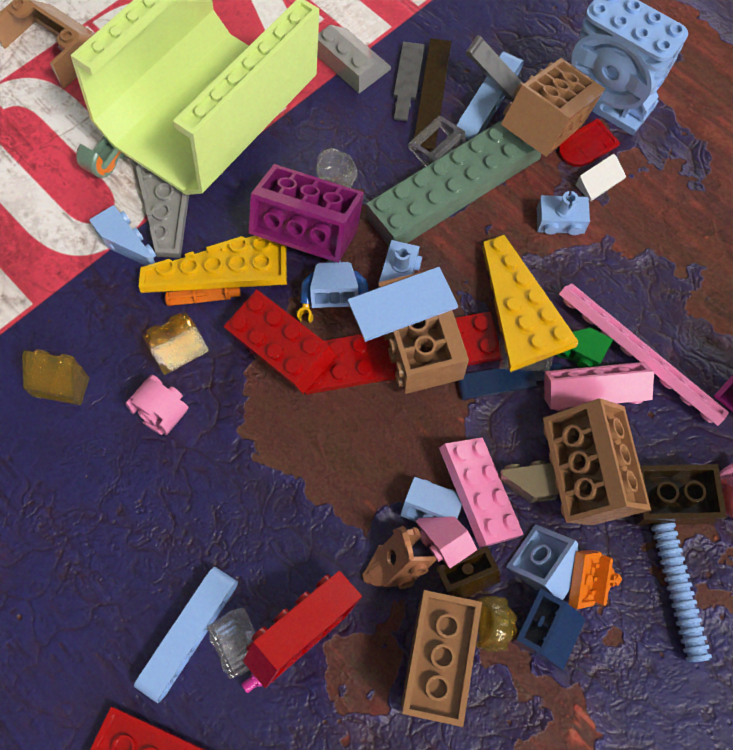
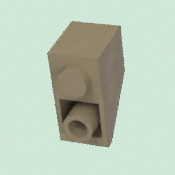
(531, 482)

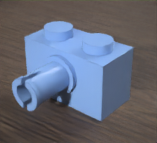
(563, 214)
(400, 260)

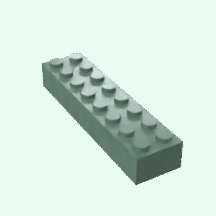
(449, 184)

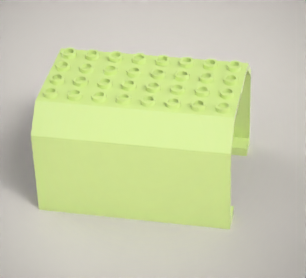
(186, 92)

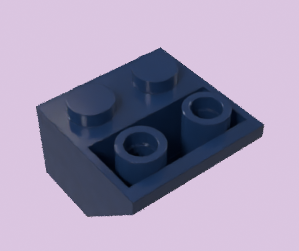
(549, 629)

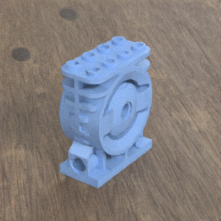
(630, 55)

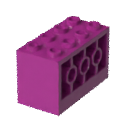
(305, 212)

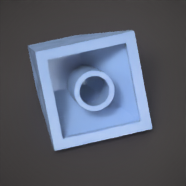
(545, 561)

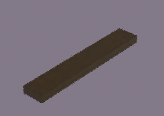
(433, 89)

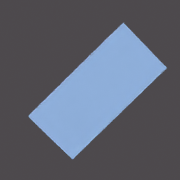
(402, 303)

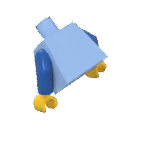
(330, 287)

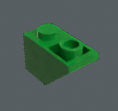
(590, 348)

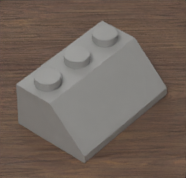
(350, 57)

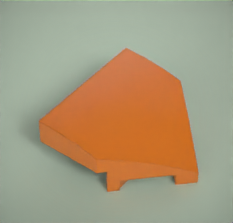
(592, 579)

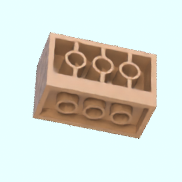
(551, 106)
(427, 351)
(595, 463)
(441, 658)

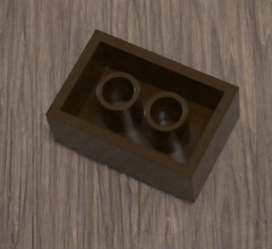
(682, 495)

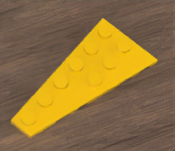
(225, 264)
(524, 312)

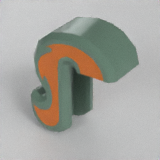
(100, 160)

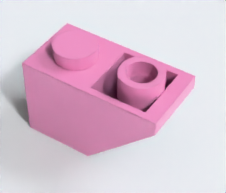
(447, 538)

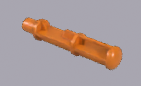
(200, 296)

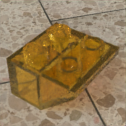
(175, 342)
(54, 377)

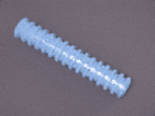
(680, 592)

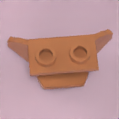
(406, 568)

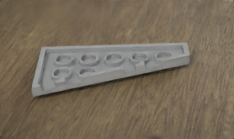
(165, 211)

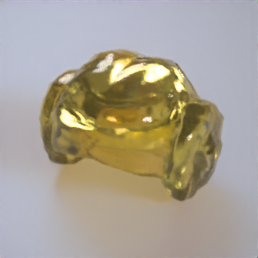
(495, 624)

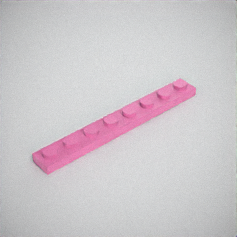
(633, 346)

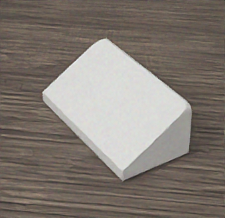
(601, 177)

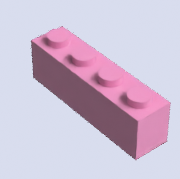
(612, 383)

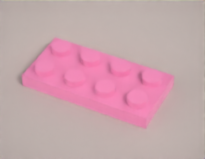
(481, 492)

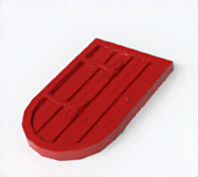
(587, 144)

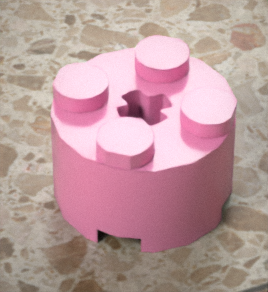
(157, 405)

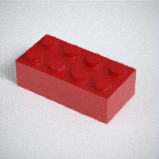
(280, 341)
(300, 628)

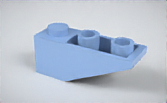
(120, 237)

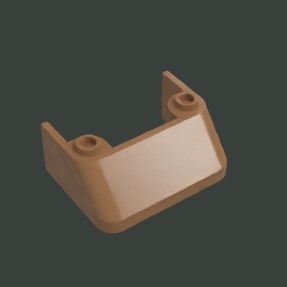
(70, 34)

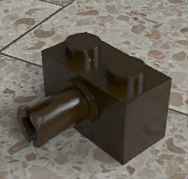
(470, 575)

